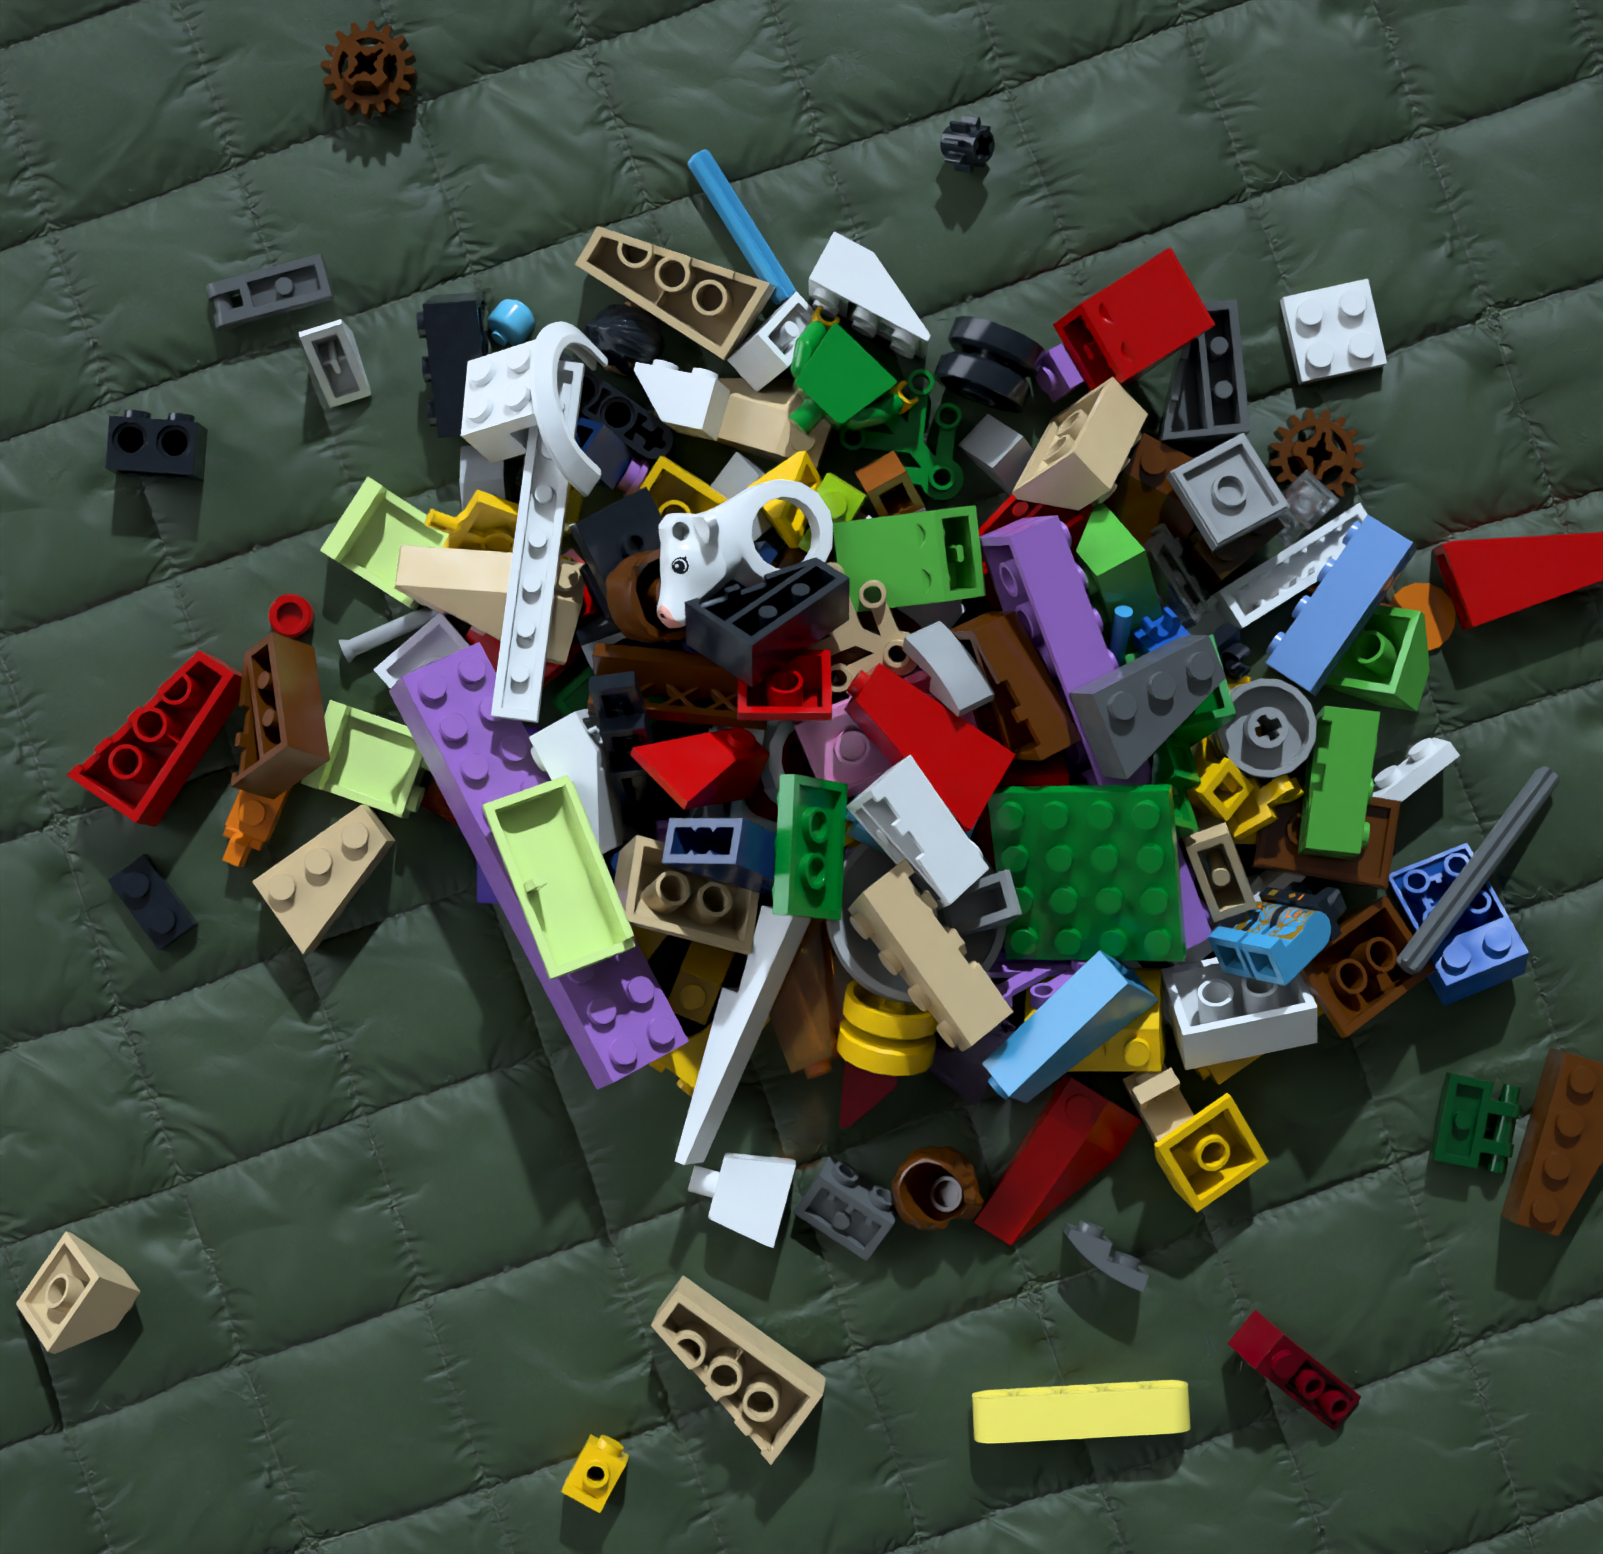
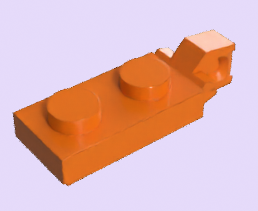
(251, 824)

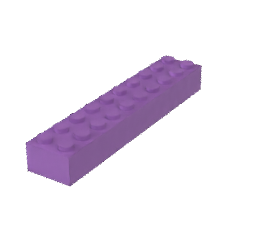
(1046, 588)
(608, 1009)

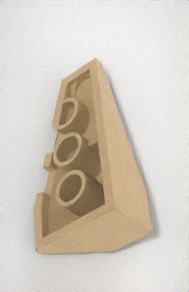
(761, 423)

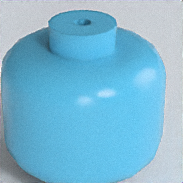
(511, 322)

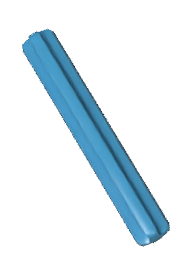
(740, 225)

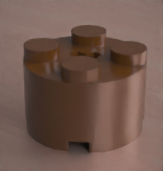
(634, 597)

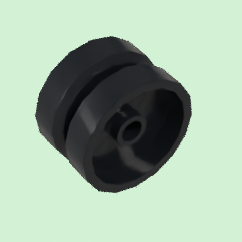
(989, 364)

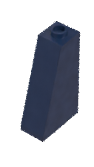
(723, 850)

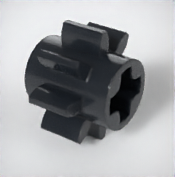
(967, 144)

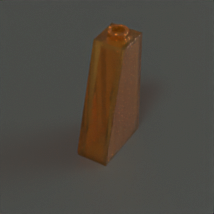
(807, 1006)

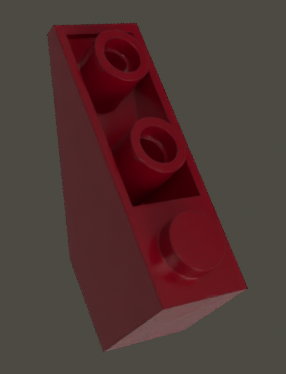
(1293, 1370)

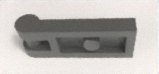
(270, 291)

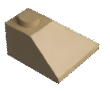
(76, 1295)

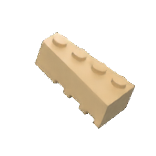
(690, 295)
(928, 958)

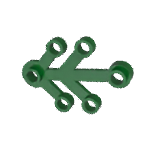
(909, 437)

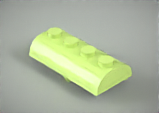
(559, 876)

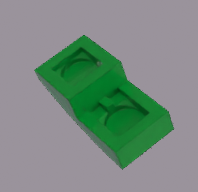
(1176, 766)

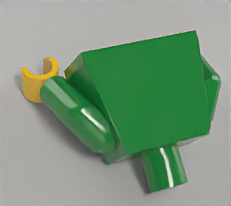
(841, 381)

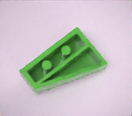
(1339, 783)

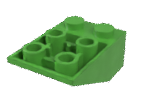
(915, 556)

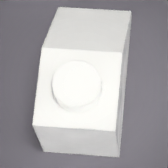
(772, 344)

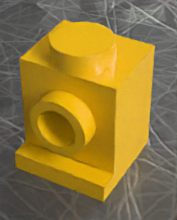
(1220, 789)
(585, 1487)

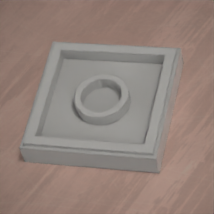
(1228, 492)

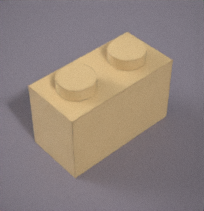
(1219, 869)

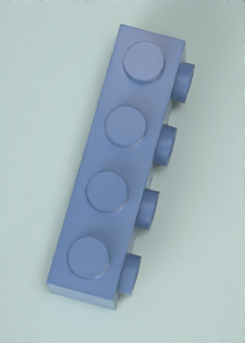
(1340, 605)

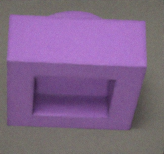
(1058, 374)

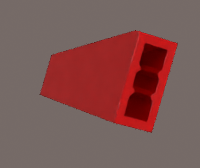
(1514, 573)
(951, 752)

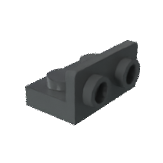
(848, 1208)

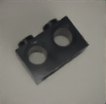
(155, 455)

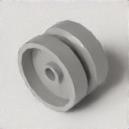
(1288, 726)

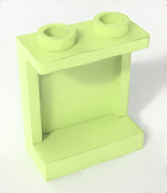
(372, 534)
(370, 761)

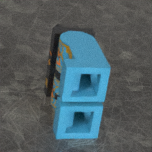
(1279, 933)

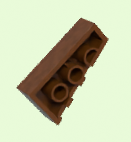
(1559, 1144)

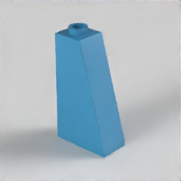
(1068, 1027)

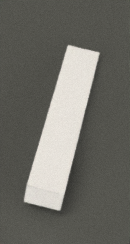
(1277, 577)
(736, 1029)

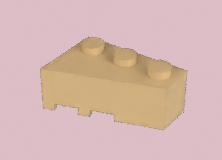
(324, 874)

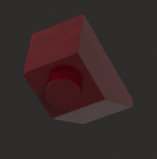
(862, 1092)

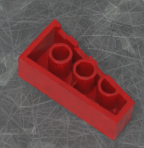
(162, 741)

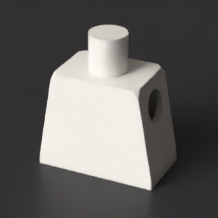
(747, 1193)

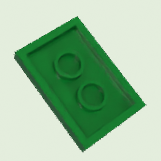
(809, 847)

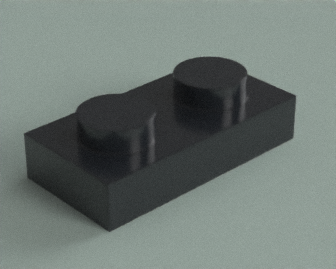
(152, 902)

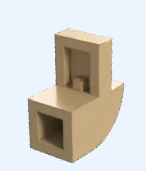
(1158, 1101)

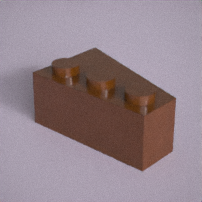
(1026, 706)

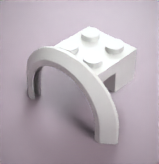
(520, 390)

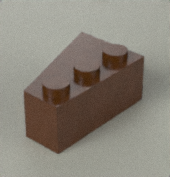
(283, 717)

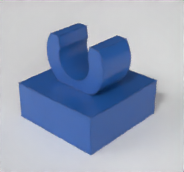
(1157, 632)

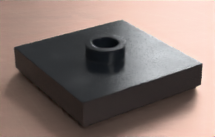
(618, 532)

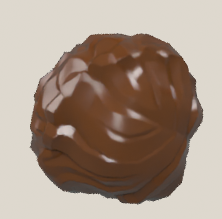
(935, 1188)

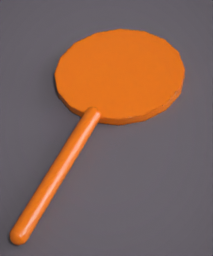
(1432, 602)

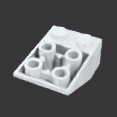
(858, 287)
(577, 750)

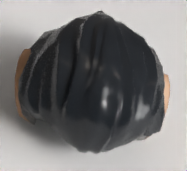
(626, 336)

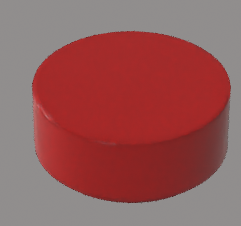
(291, 616)

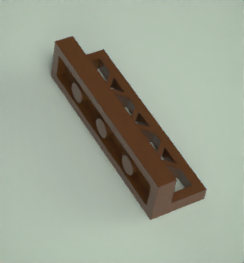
(680, 676)

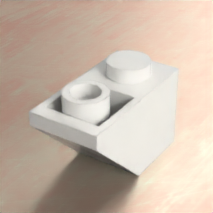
(684, 400)

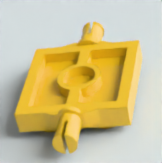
(484, 524)

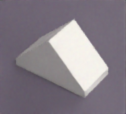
(336, 362)

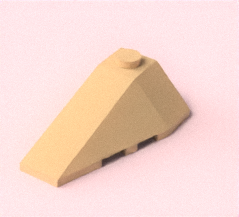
(476, 587)

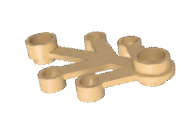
(853, 634)

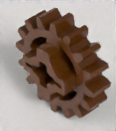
(380, 57)
(1320, 437)

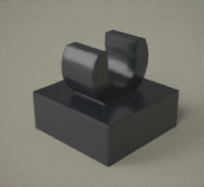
(1231, 651)

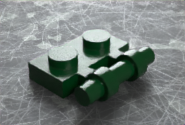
(1463, 1122)

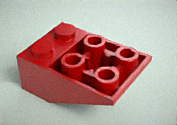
(1134, 322)

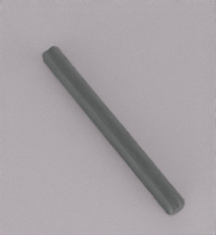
(1477, 871)

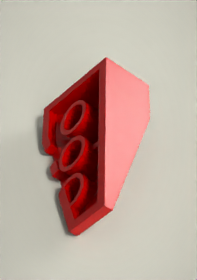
(1062, 1152)

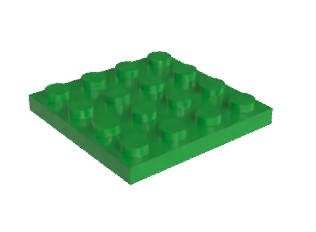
(1090, 871)

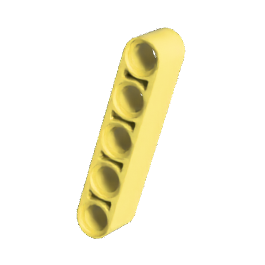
(1081, 1411)

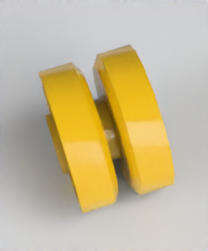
(885, 1034)

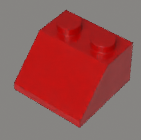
(792, 693)

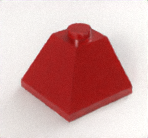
(705, 766)

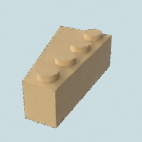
(740, 1365)

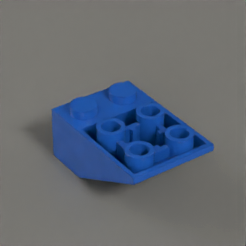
(1483, 942)

